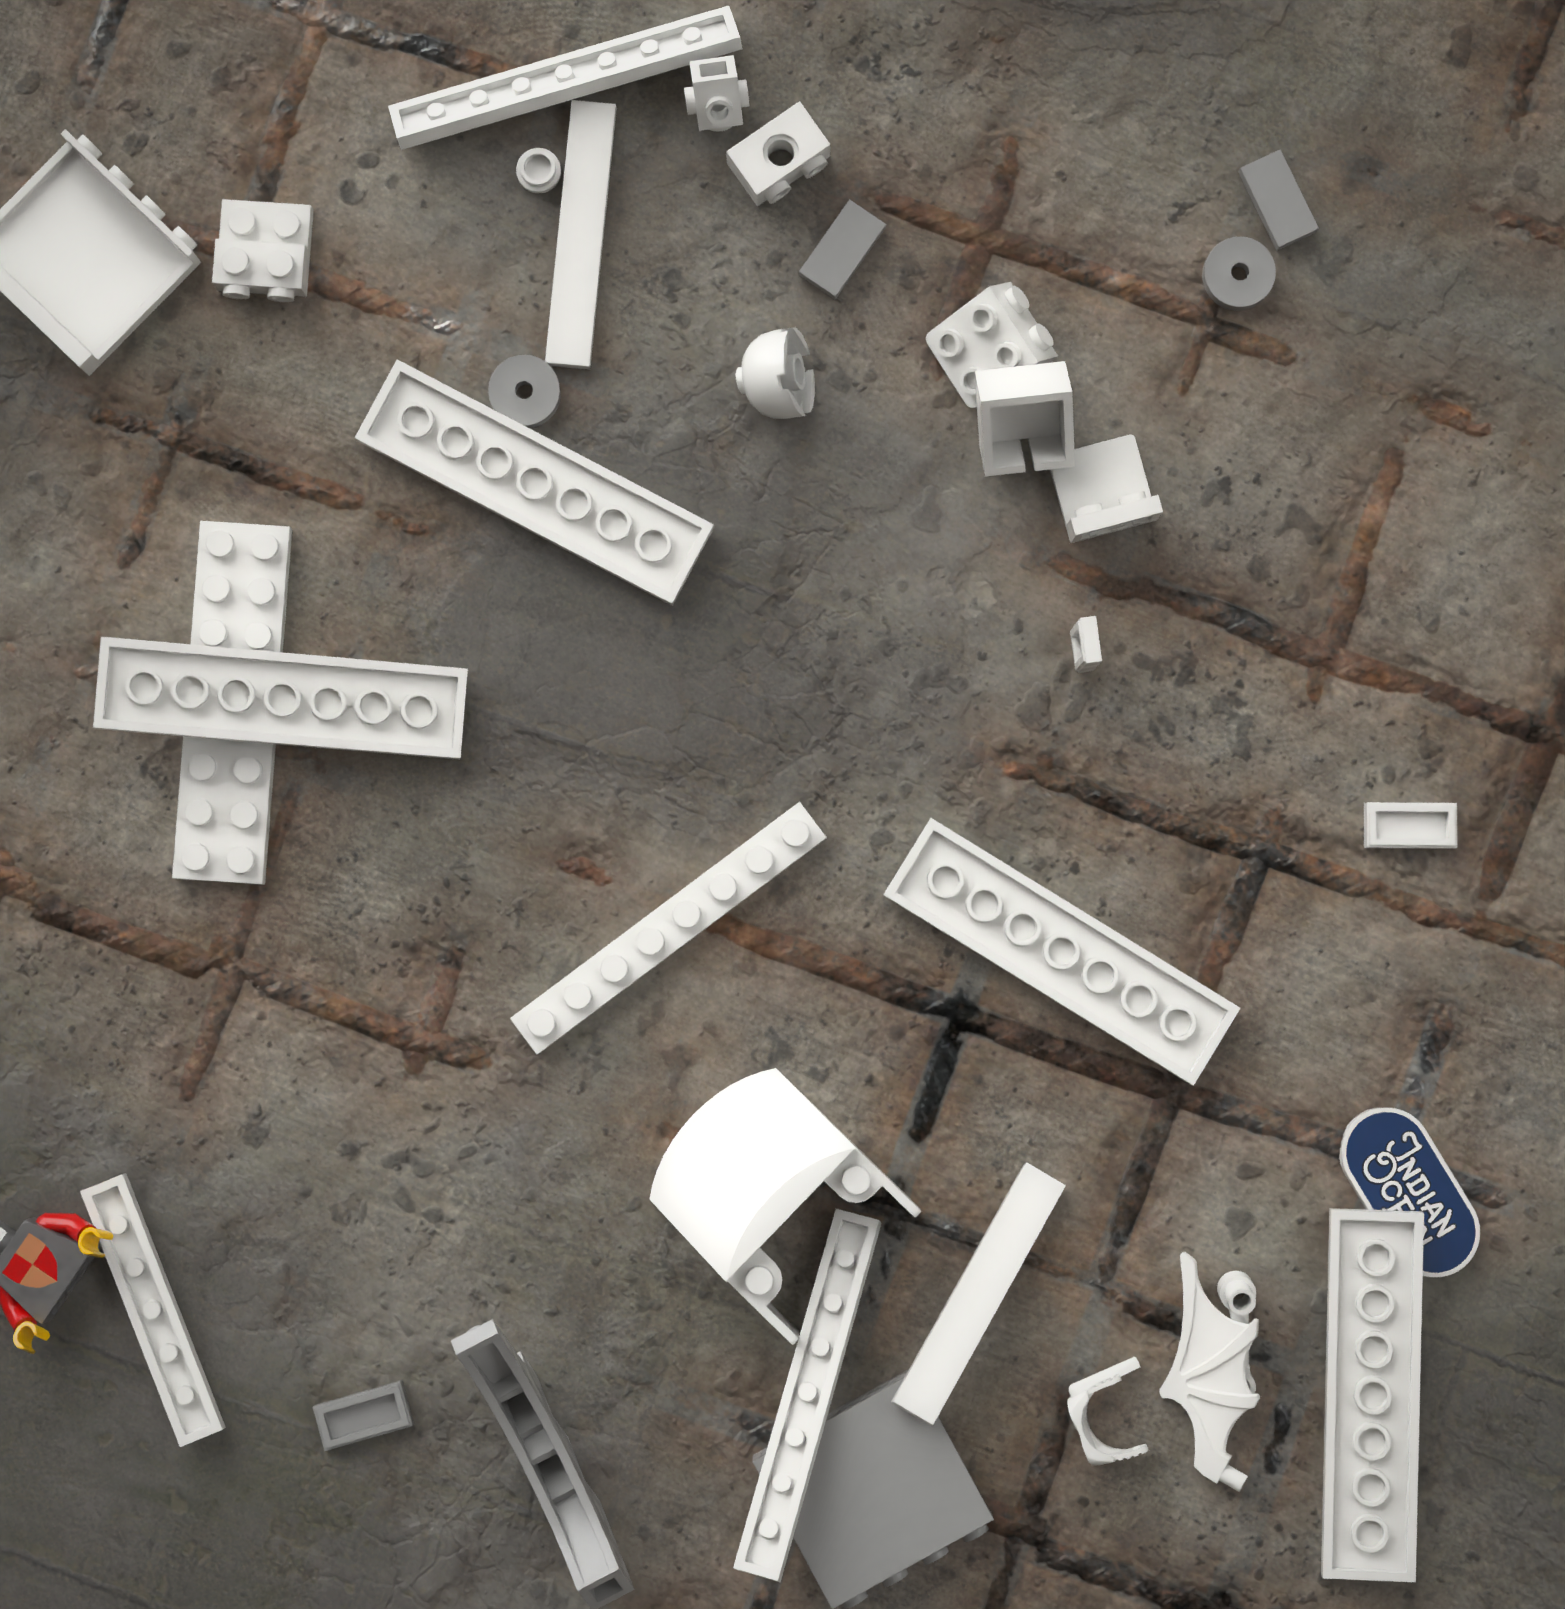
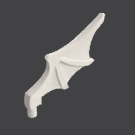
(1211, 1376)

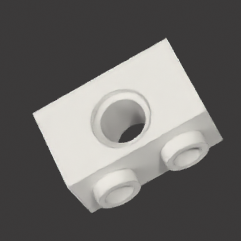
(789, 131)

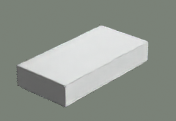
(1086, 644)
(1410, 825)

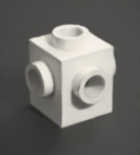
(716, 94)

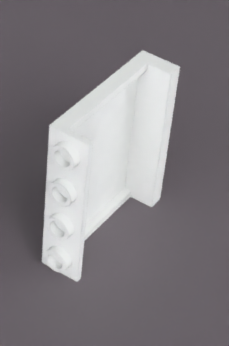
(88, 254)

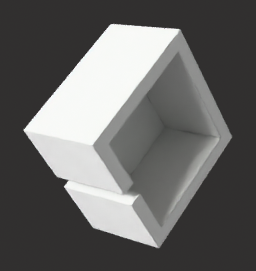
(1021, 405)

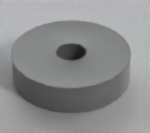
(1234, 293)
(525, 371)

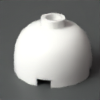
(776, 375)

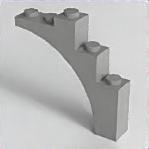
(548, 1461)

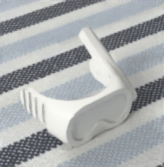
(1080, 1393)

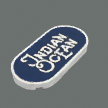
(1400, 1169)

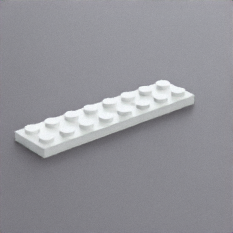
(534, 482)
(279, 698)
(230, 782)
(1061, 951)
(1372, 1395)

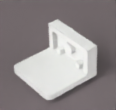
(989, 334)

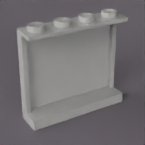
(882, 1497)

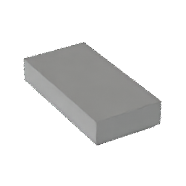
(1278, 200)
(842, 249)
(363, 1415)

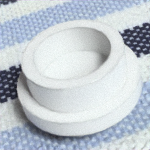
(538, 170)

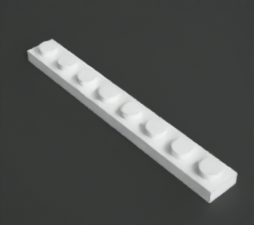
(564, 77)
(668, 928)
(807, 1396)

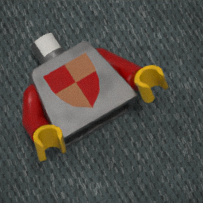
(42, 1268)

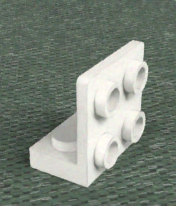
(1105, 490)

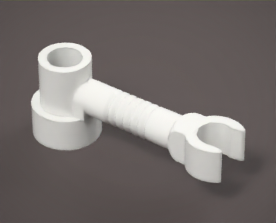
(1227, 1288)

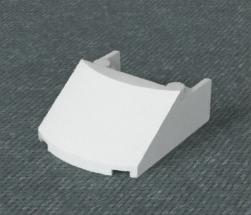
(746, 1169)

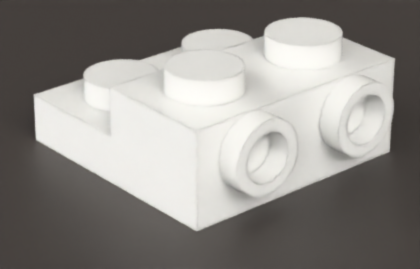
(263, 250)

